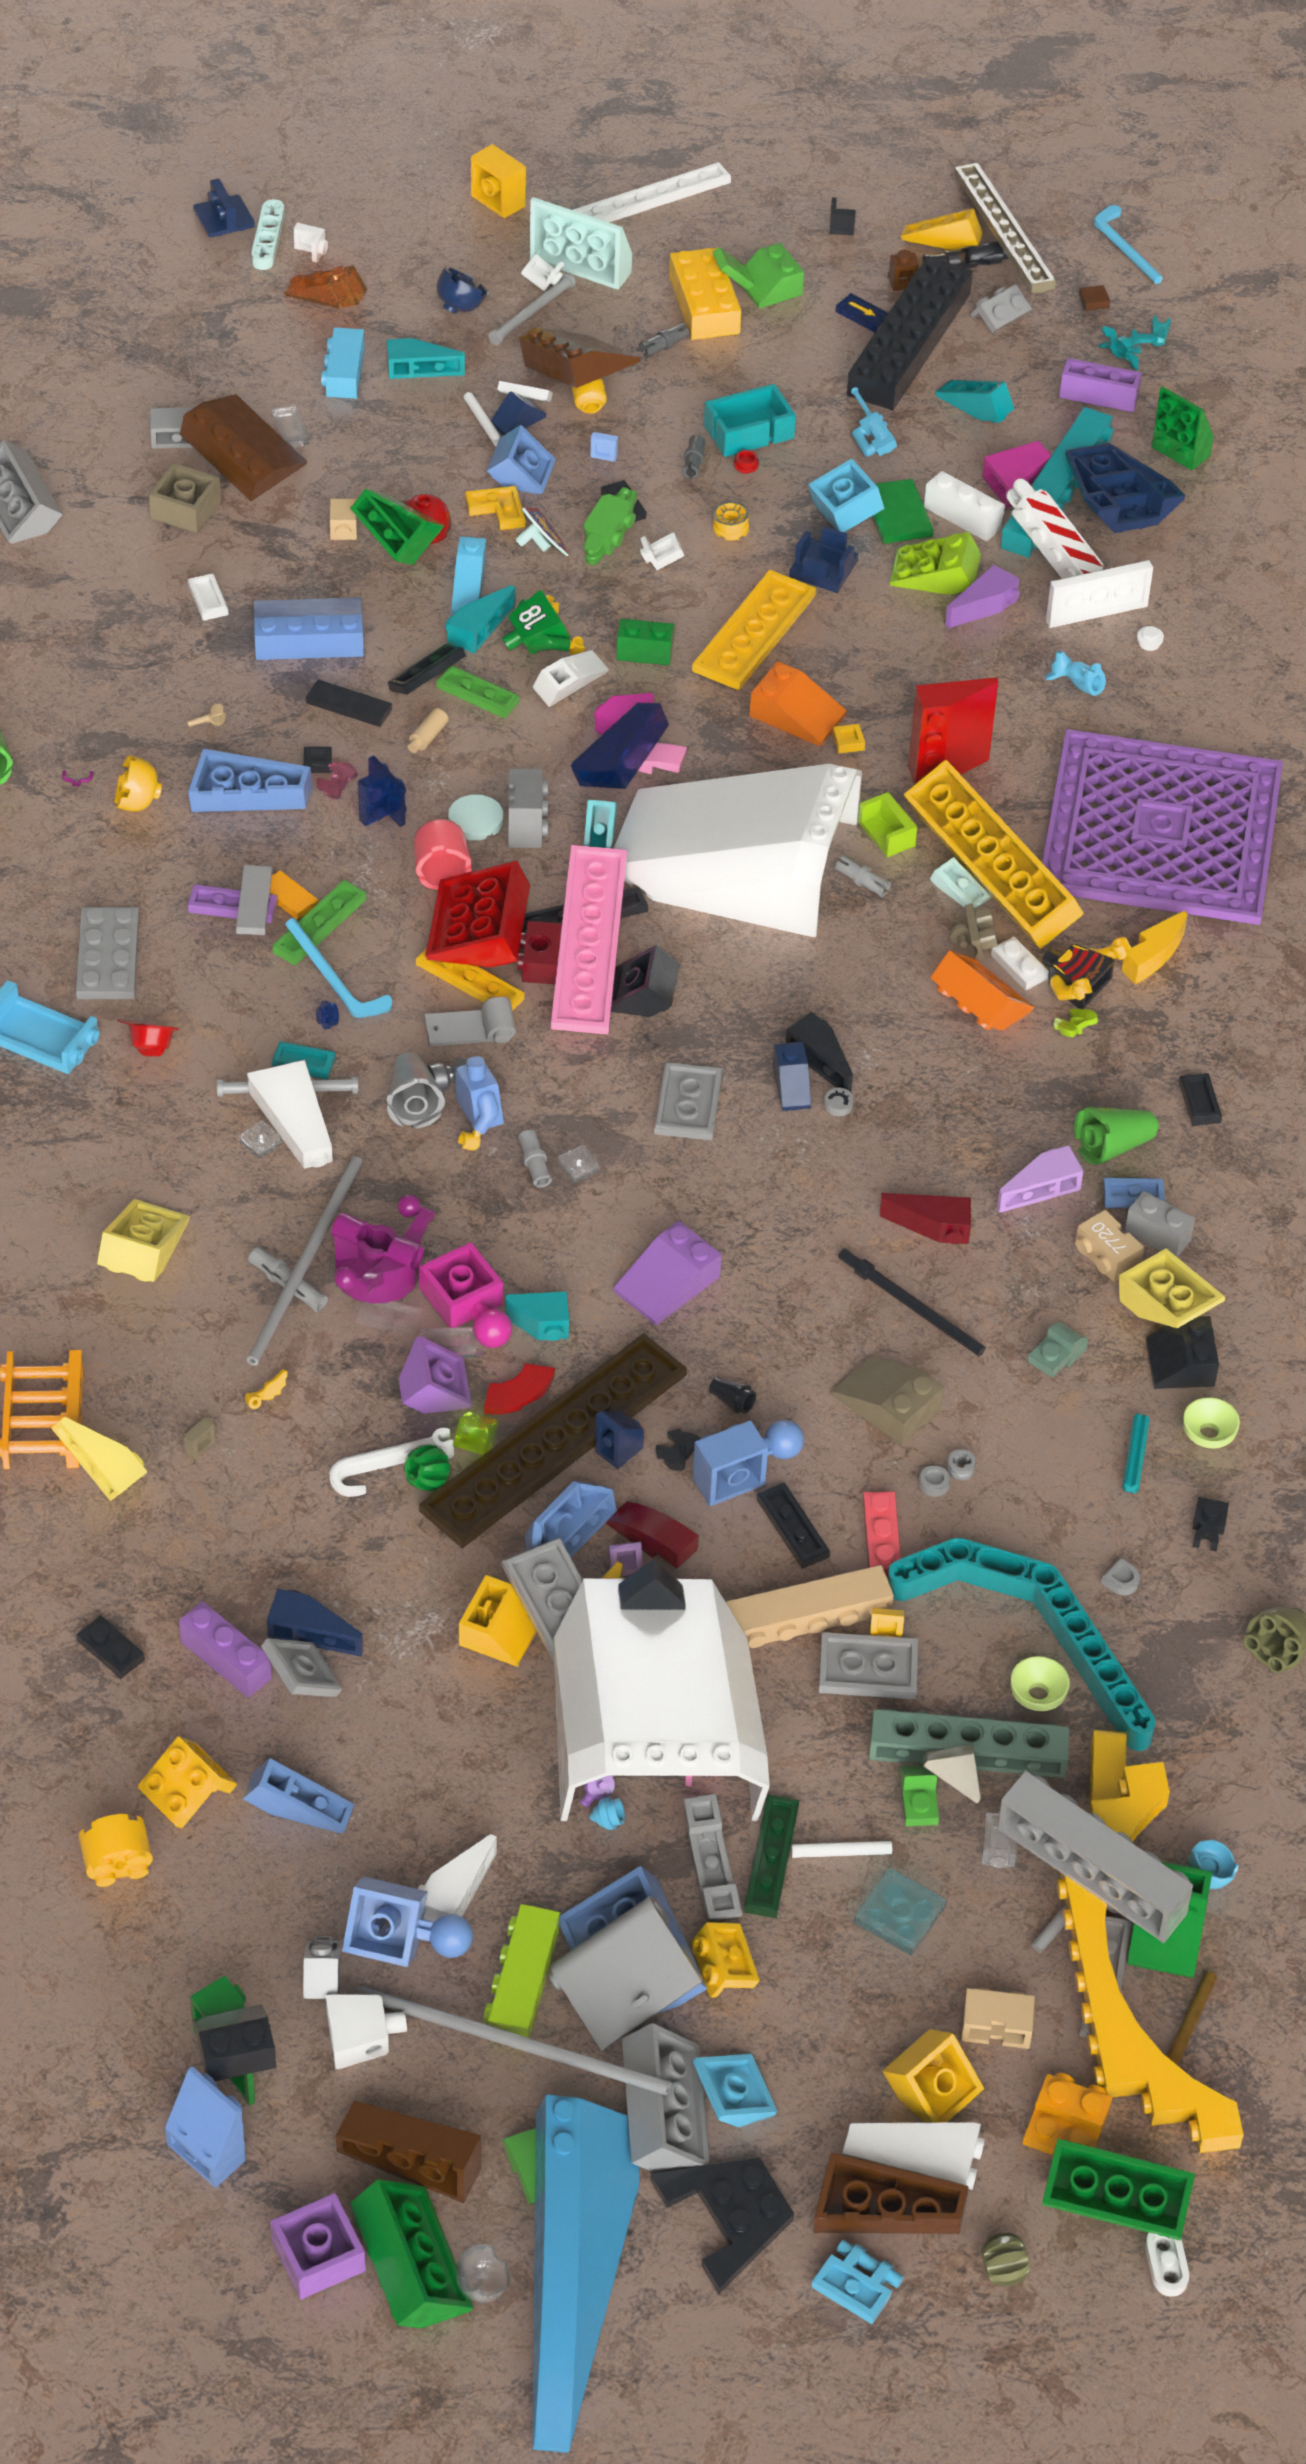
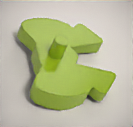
(1079, 1020)

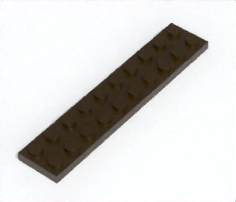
(550, 1441)

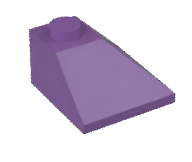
(434, 1379)

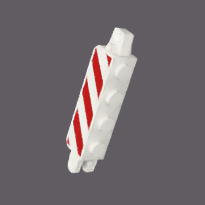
(1052, 531)

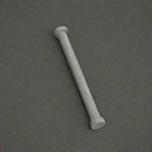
(496, 336)
(318, 1085)

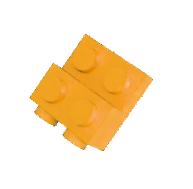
(1067, 2113)

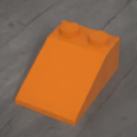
(795, 704)

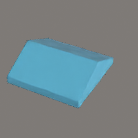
(735, 2088)

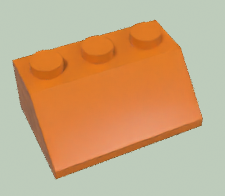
(980, 991)

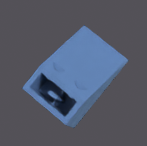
(206, 2128)

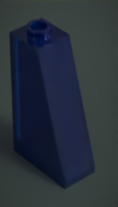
(622, 748)

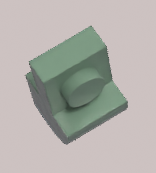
(1058, 1349)

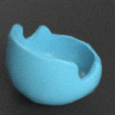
(1214, 1857)

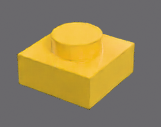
(848, 738)
(887, 1622)

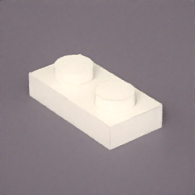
(1020, 963)

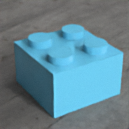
(846, 496)

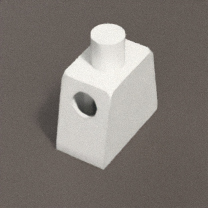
(360, 2028)

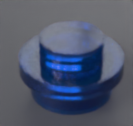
(327, 1014)

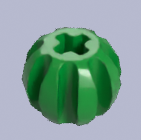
(427, 1467)

